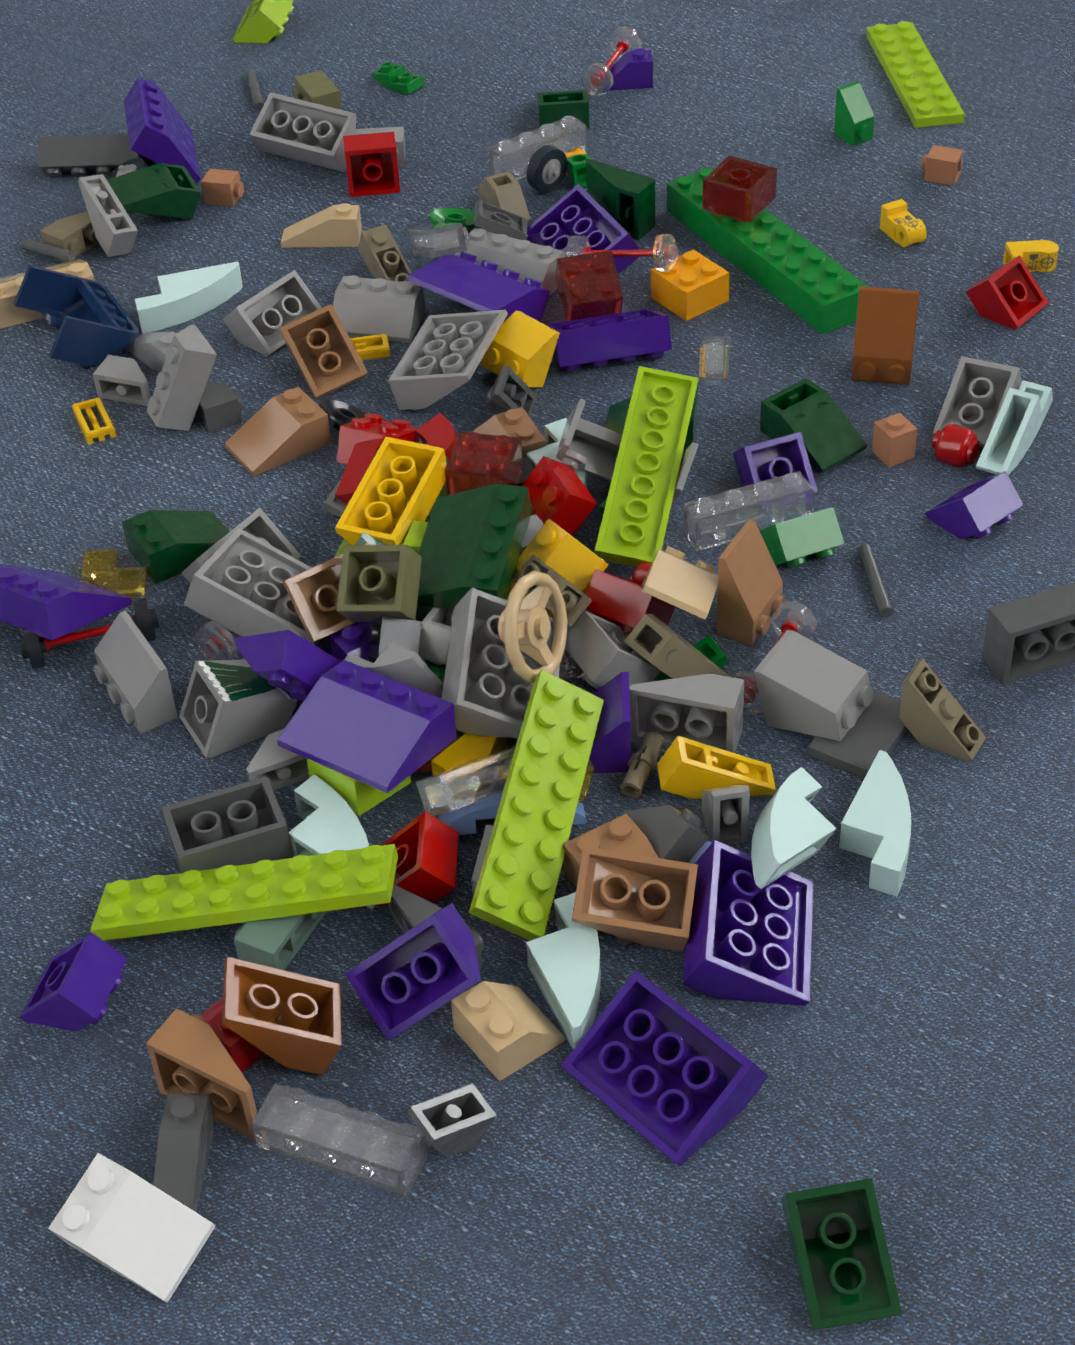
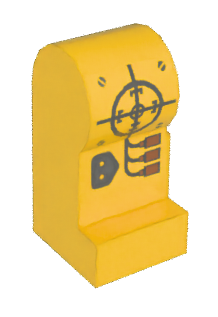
(901, 225)
(1037, 254)

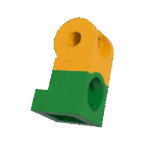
(577, 167)

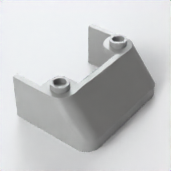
(596, 448)

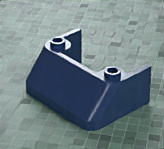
(83, 309)

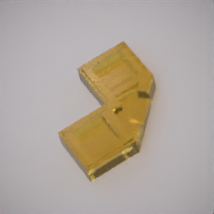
(101, 570)

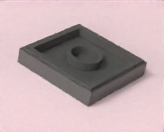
(499, 220)

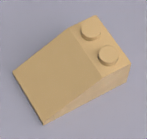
(681, 582)

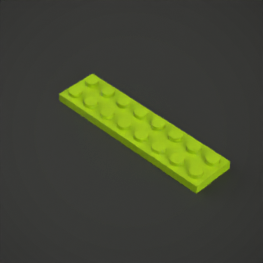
(914, 75)
(646, 467)
(537, 808)
(246, 892)

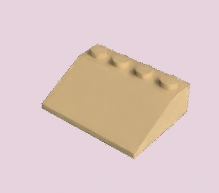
(10, 285)

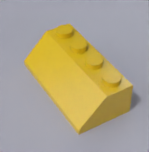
(394, 492)

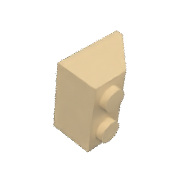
(503, 1027)

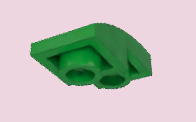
(397, 79)

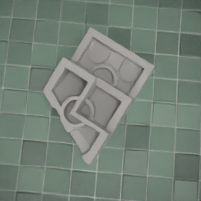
(404, 667)

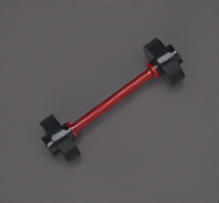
(34, 646)

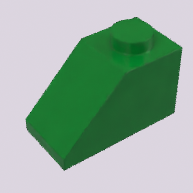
(853, 115)

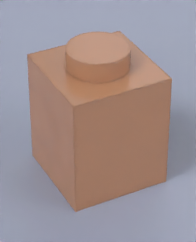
(942, 165)
(222, 187)
(894, 440)

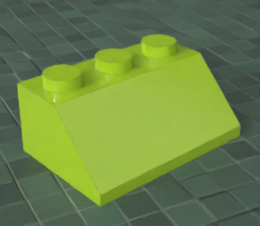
(263, 21)

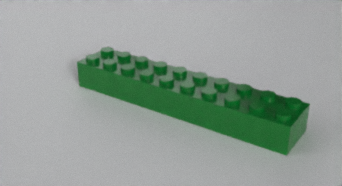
(772, 256)

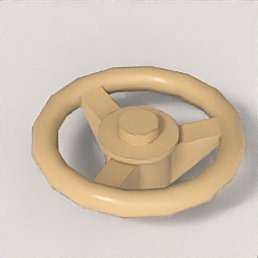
(527, 626)

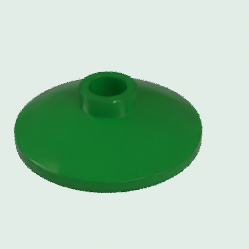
(453, 215)

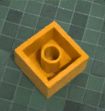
(691, 286)

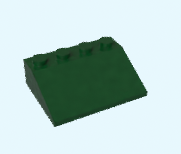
(472, 544)

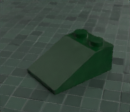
(171, 539)
(841, 1254)

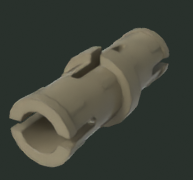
(642, 765)

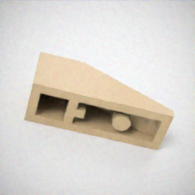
(331, 227)

